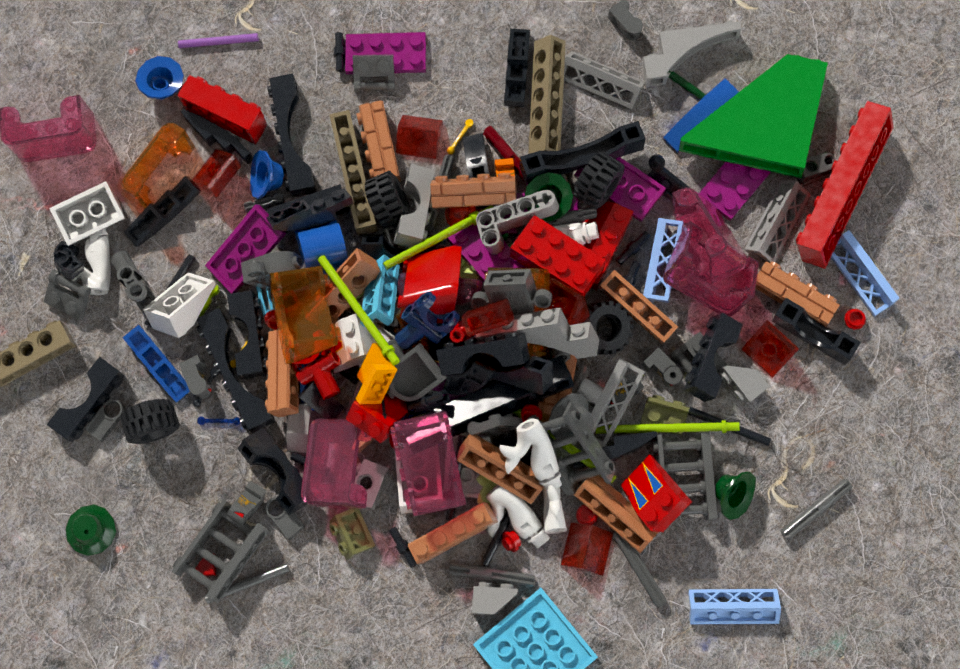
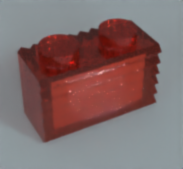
(487, 317)

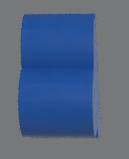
(321, 241)

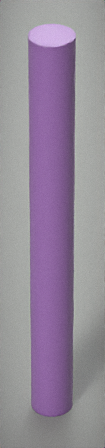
(218, 40)

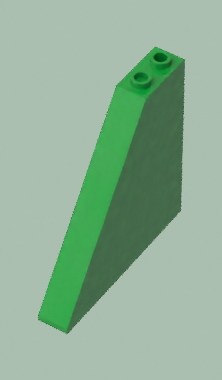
(766, 121)

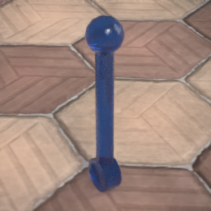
(201, 420)

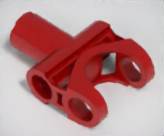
(320, 371)

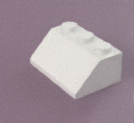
(87, 213)

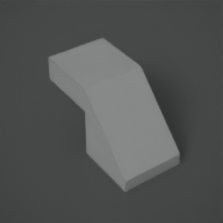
(298, 429)

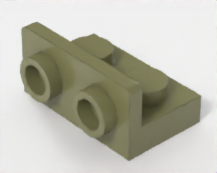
(664, 412)
(351, 533)

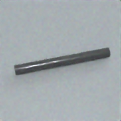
(254, 581)

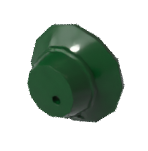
(557, 185)
(735, 493)
(99, 526)

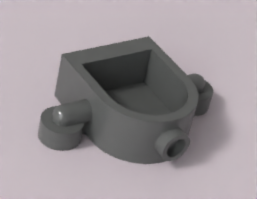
(258, 270)
(515, 286)
(415, 374)

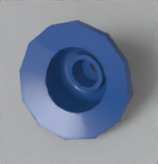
(159, 77)
(264, 175)

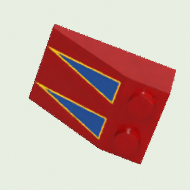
(655, 495)

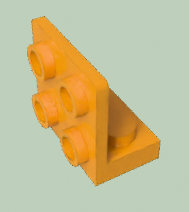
(375, 376)

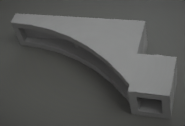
(680, 45)
(553, 331)

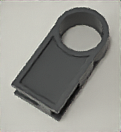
(101, 424)
(288, 524)

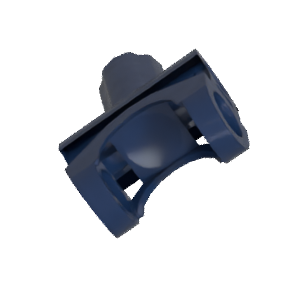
(424, 322)

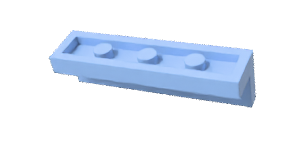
(656, 259)
(869, 271)
(734, 610)

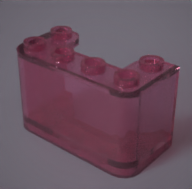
(50, 138)
(428, 463)

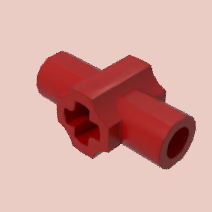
(459, 333)

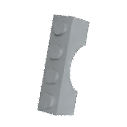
(411, 227)

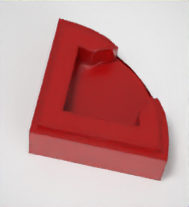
(206, 568)

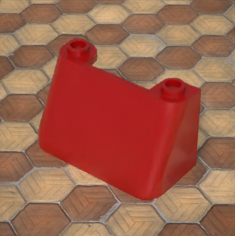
(435, 273)

